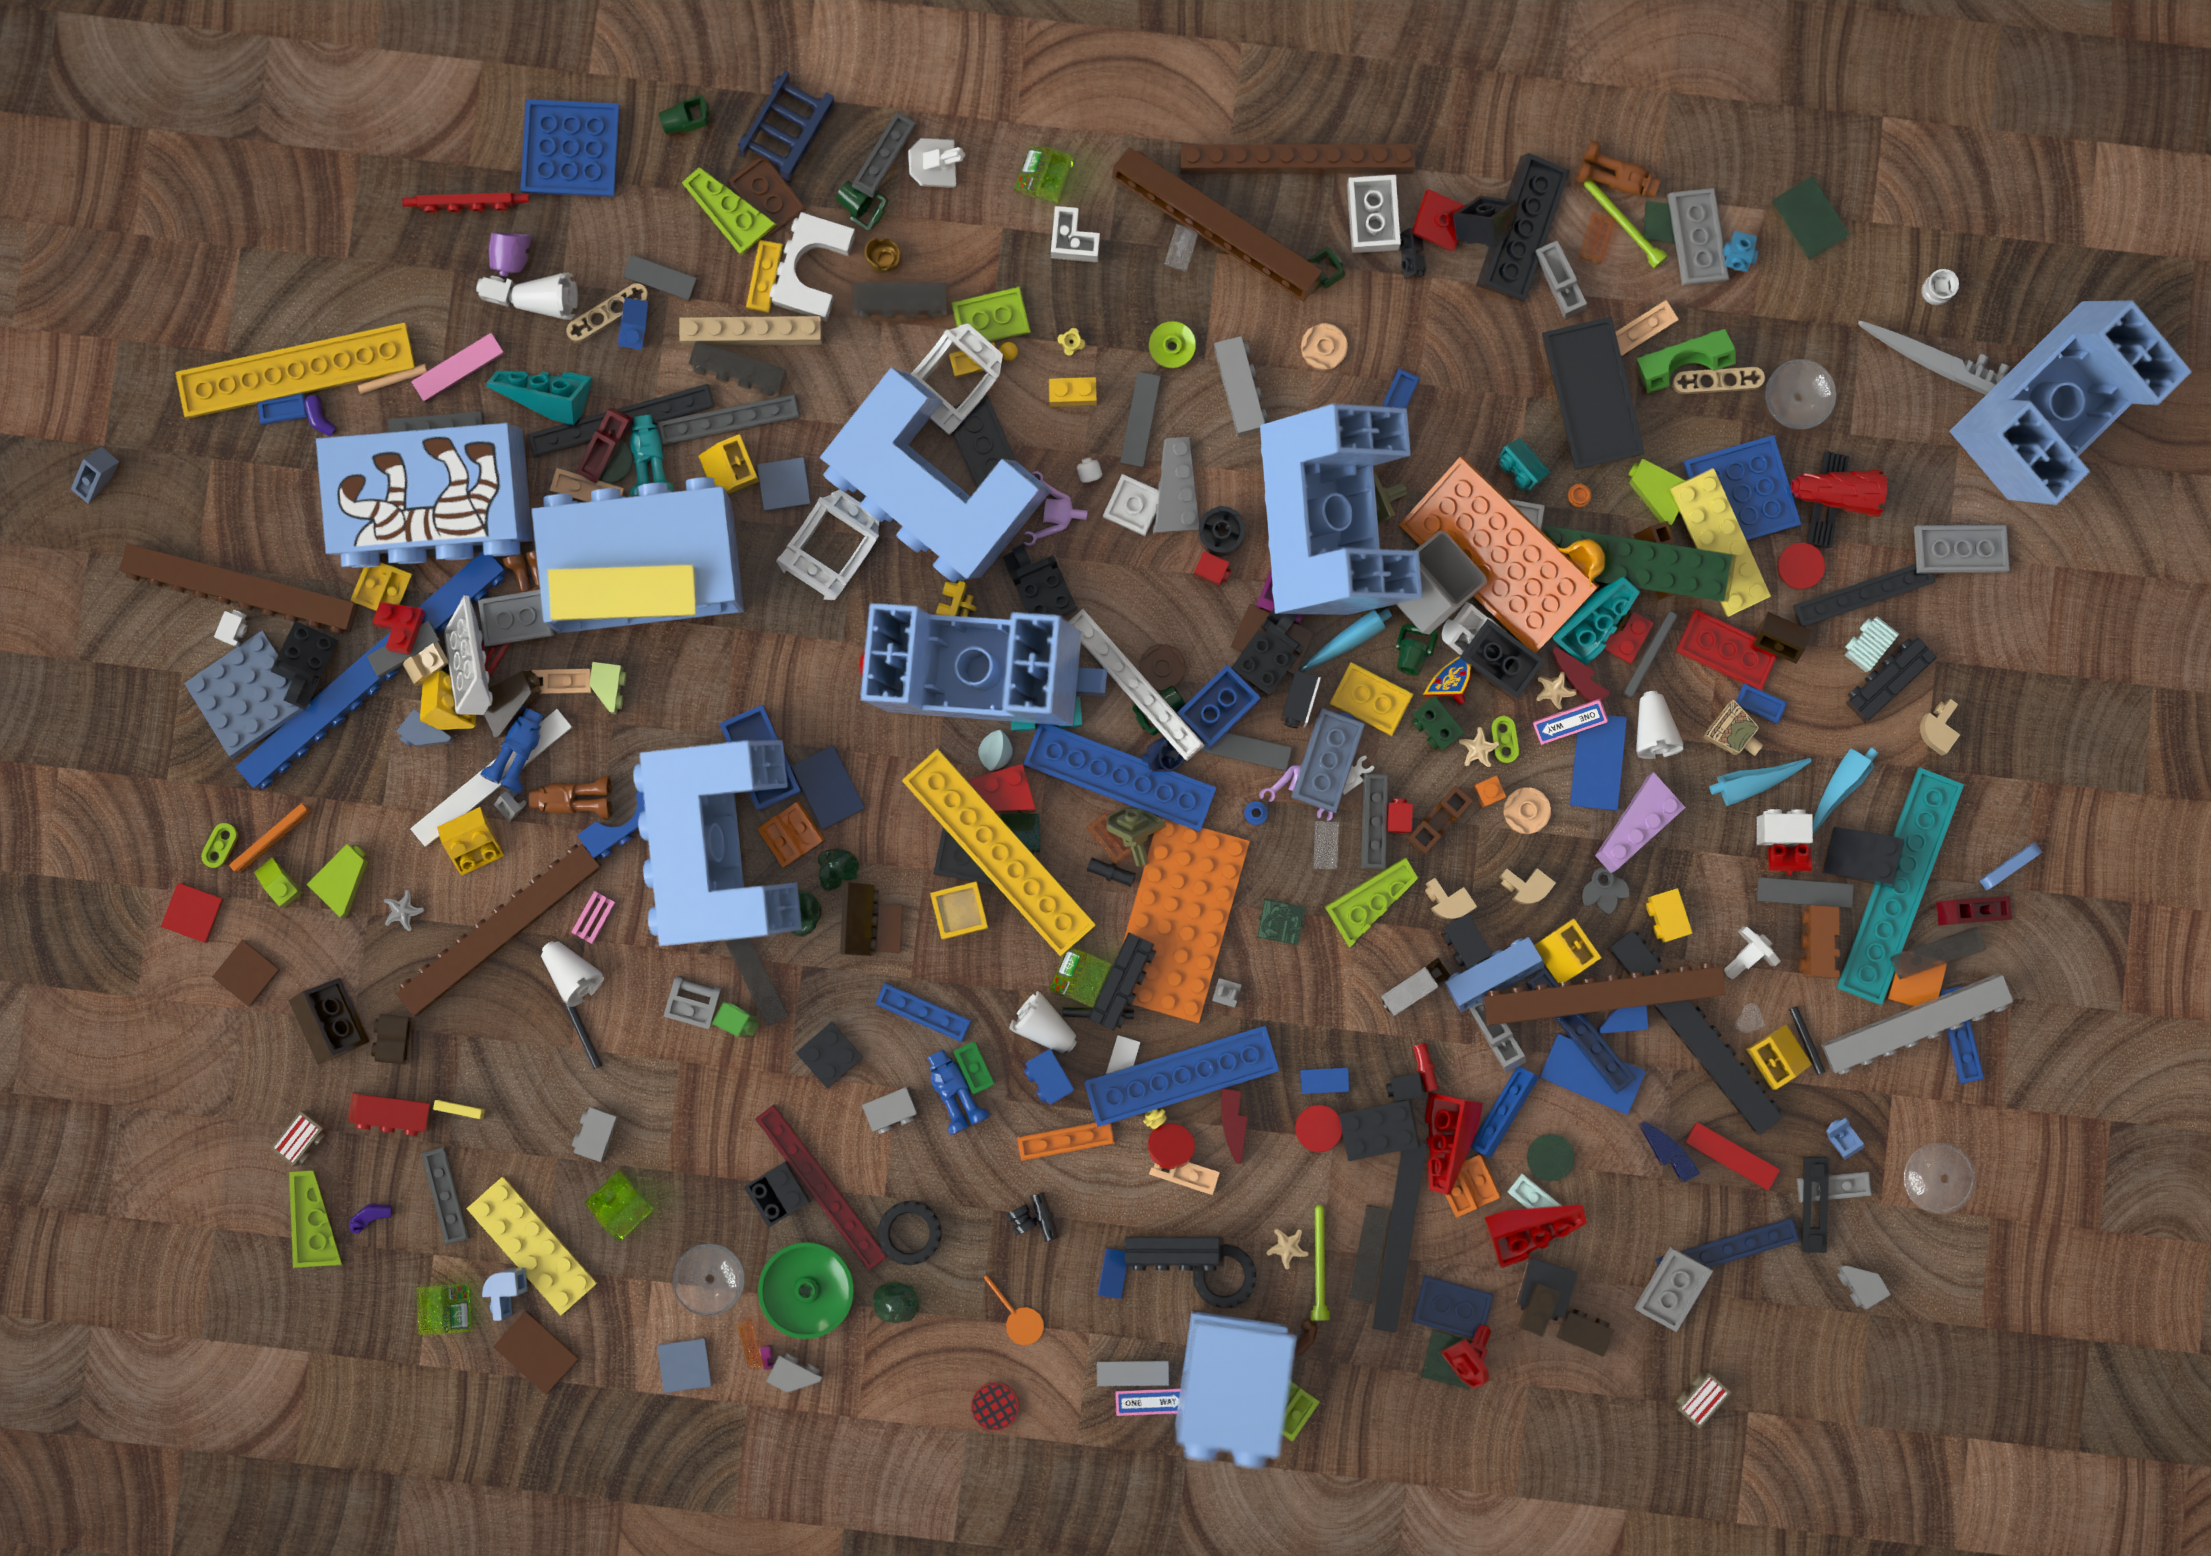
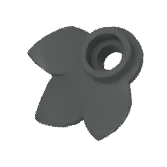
(1605, 894)

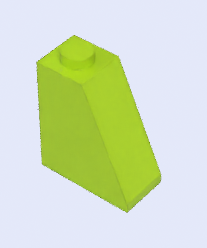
(1653, 488)
(340, 879)

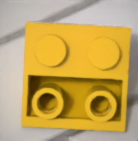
(729, 465)
(439, 705)
(470, 841)
(1567, 951)
(1779, 1057)

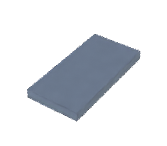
(1327, 760)

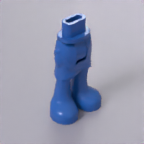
(521, 739)
(949, 1081)

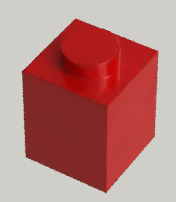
(1212, 569)
(1399, 816)

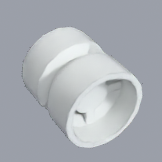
(1940, 287)

